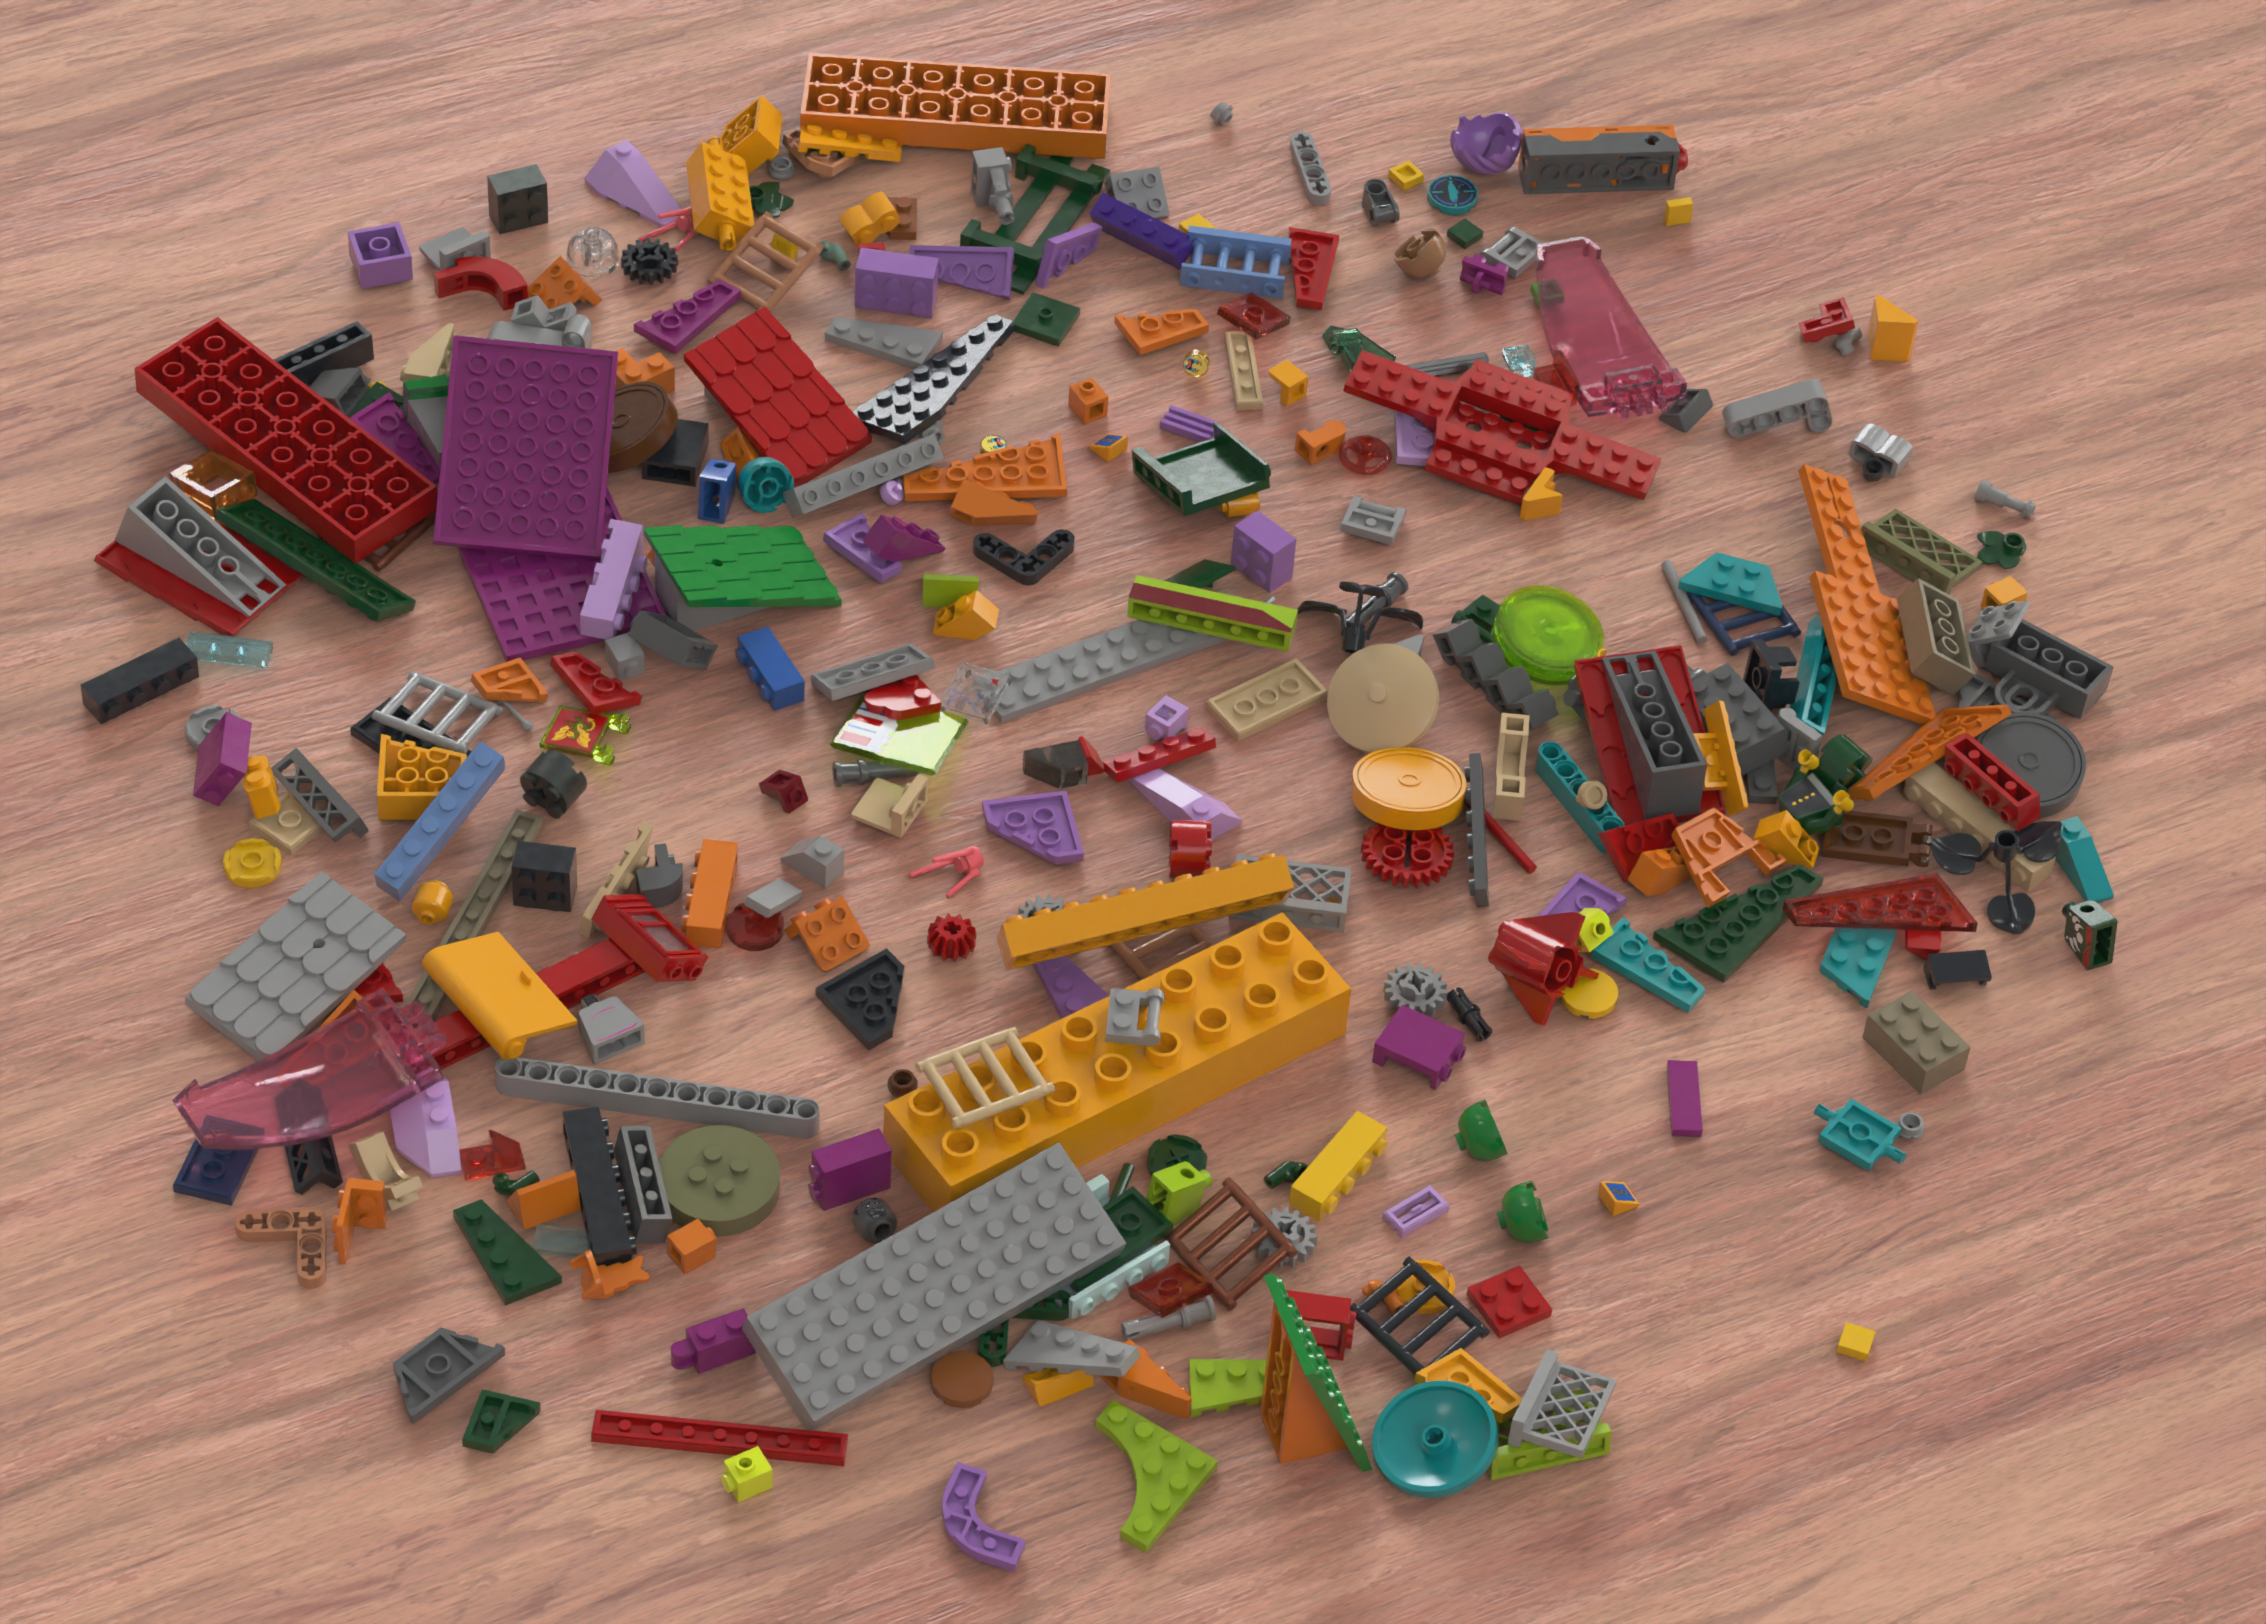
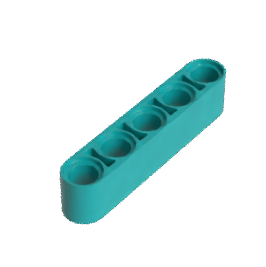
(1564, 780)

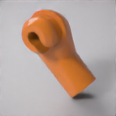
(1392, 1301)

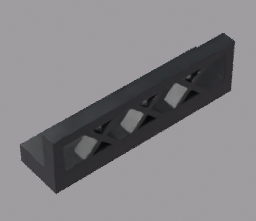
(323, 1164)

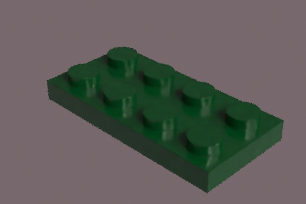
(1139, 1226)

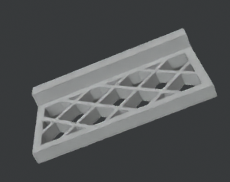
(1308, 913)
(1540, 1399)

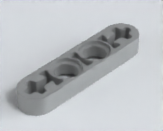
(1310, 168)

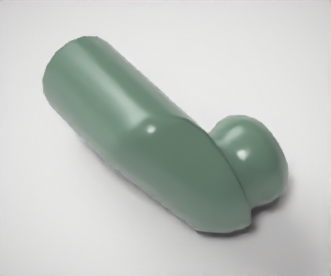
(835, 253)

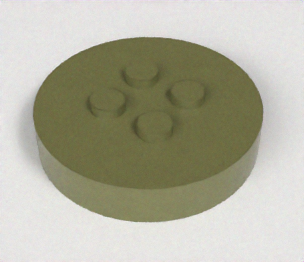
(720, 1178)

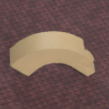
(378, 1163)

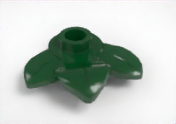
(767, 198)
(2001, 548)

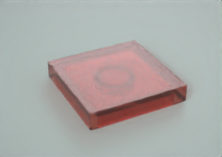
(1253, 315)
(1170, 1289)

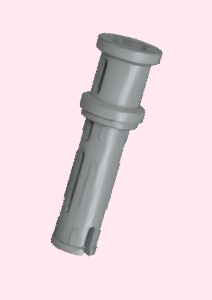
(1185, 1317)

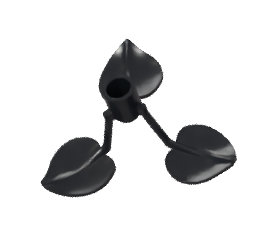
(1355, 633)
(2039, 843)

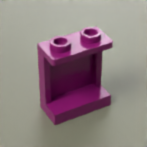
(1420, 1044)

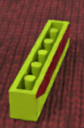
(1212, 613)

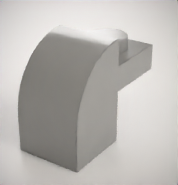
(535, 313)

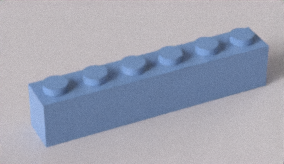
(440, 821)

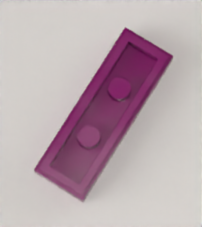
(1684, 1098)

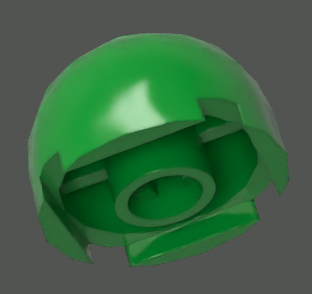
(1480, 1133)
(1523, 1214)

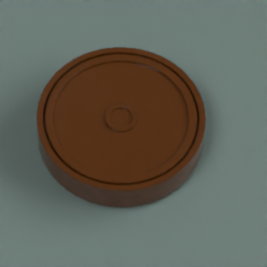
(640, 424)

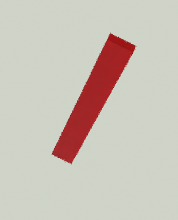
(719, 1437)

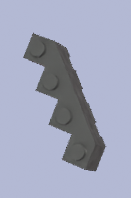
(1485, 667)

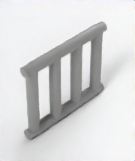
(435, 736)

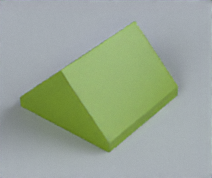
(944, 590)

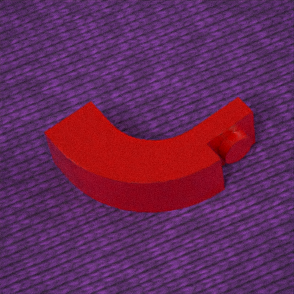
(482, 275)

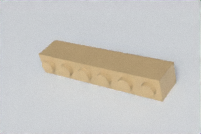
(1965, 813)

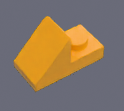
(1541, 498)

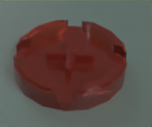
(752, 930)

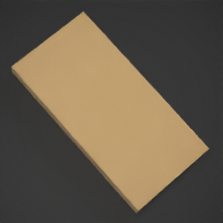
(1266, 699)

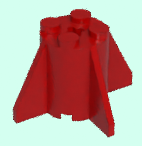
(1540, 959)

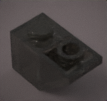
(1057, 764)

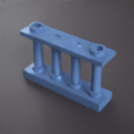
(1236, 245)

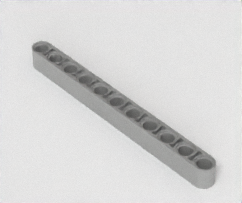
(657, 1097)

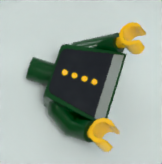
(1811, 801)

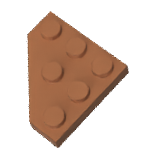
(824, 165)

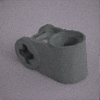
(1379, 203)

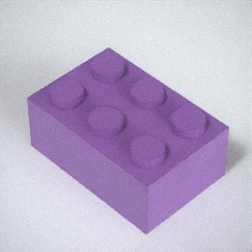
(896, 282)

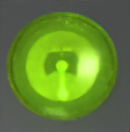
(1546, 632)

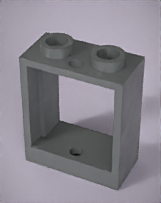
(672, 640)

